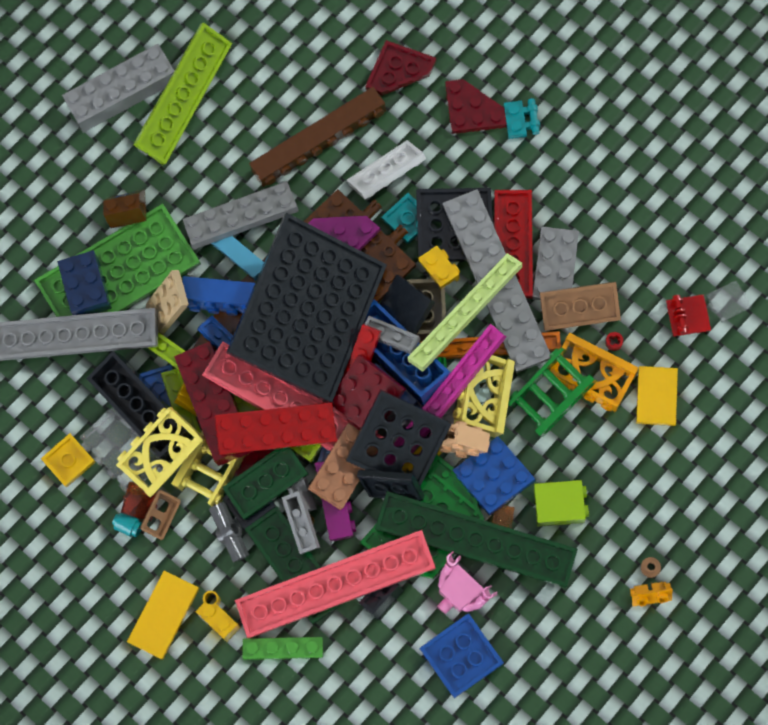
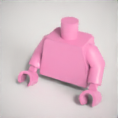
(460, 589)

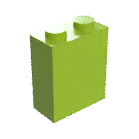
(560, 503)

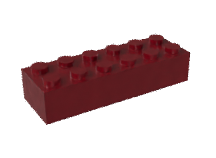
(206, 396)

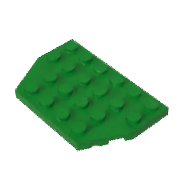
(442, 490)

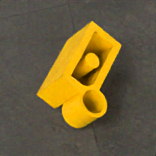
(217, 618)

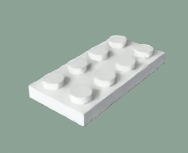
(386, 169)

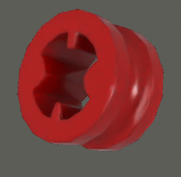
(613, 335)

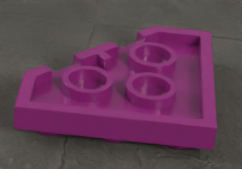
(352, 230)

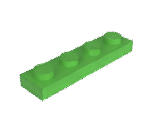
(282, 648)

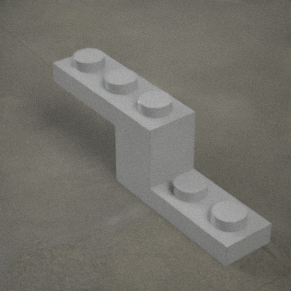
(297, 507)

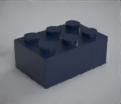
(84, 284)

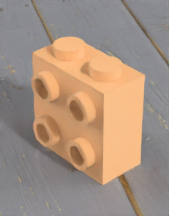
(465, 440)

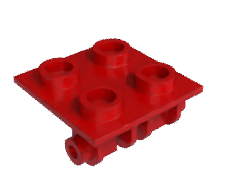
(688, 315)

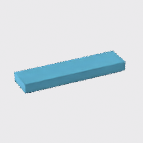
(240, 256)

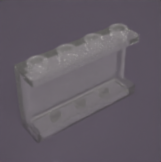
(108, 440)

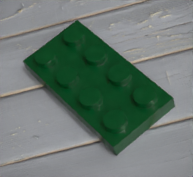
(265, 481)

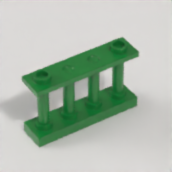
(571, 396)

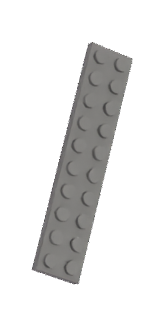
(509, 306)
(79, 334)

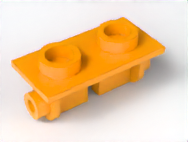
(660, 593)

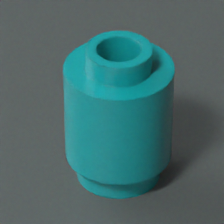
(127, 524)

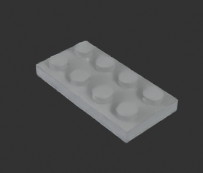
(555, 260)

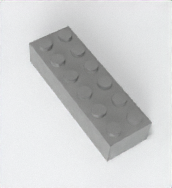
(119, 88)

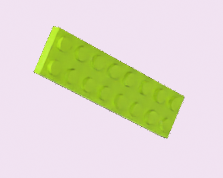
(182, 94)

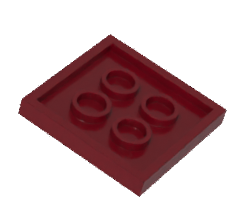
(360, 389)

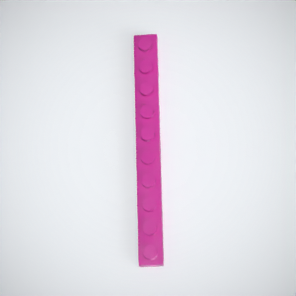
(458, 379)

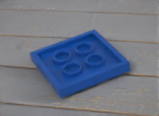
(494, 476)
(461, 655)

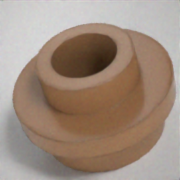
(650, 573)

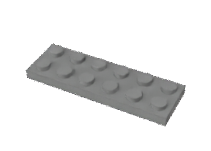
(240, 215)

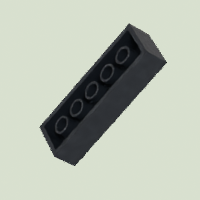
(133, 399)

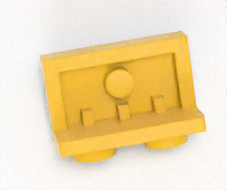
(439, 267)

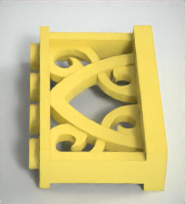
(499, 403)
(159, 478)

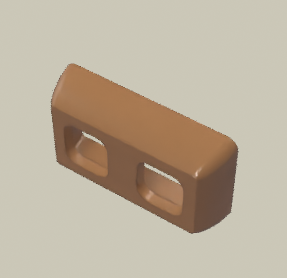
(165, 518)

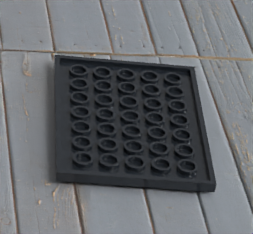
(307, 308)

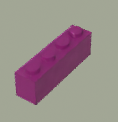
(337, 521)

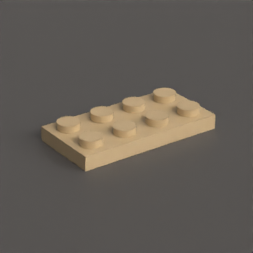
(169, 301)

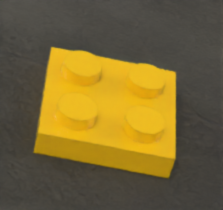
(68, 460)

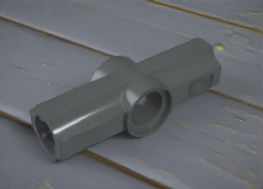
(229, 532)

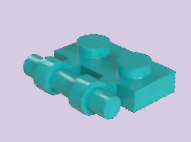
(516, 121)

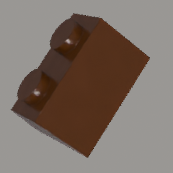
(125, 209)

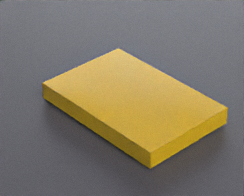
(657, 396)

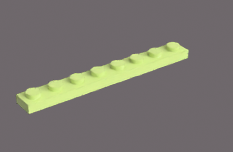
(464, 312)

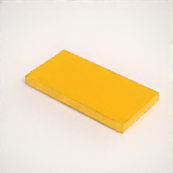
(163, 615)

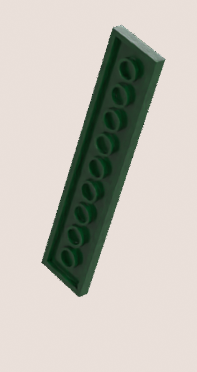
(478, 539)

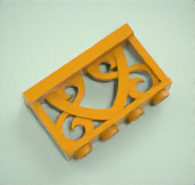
(619, 368)

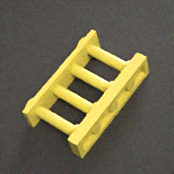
(193, 463)

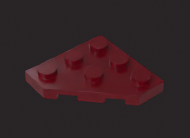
(399, 67)
(472, 109)

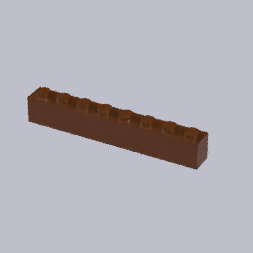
(318, 137)

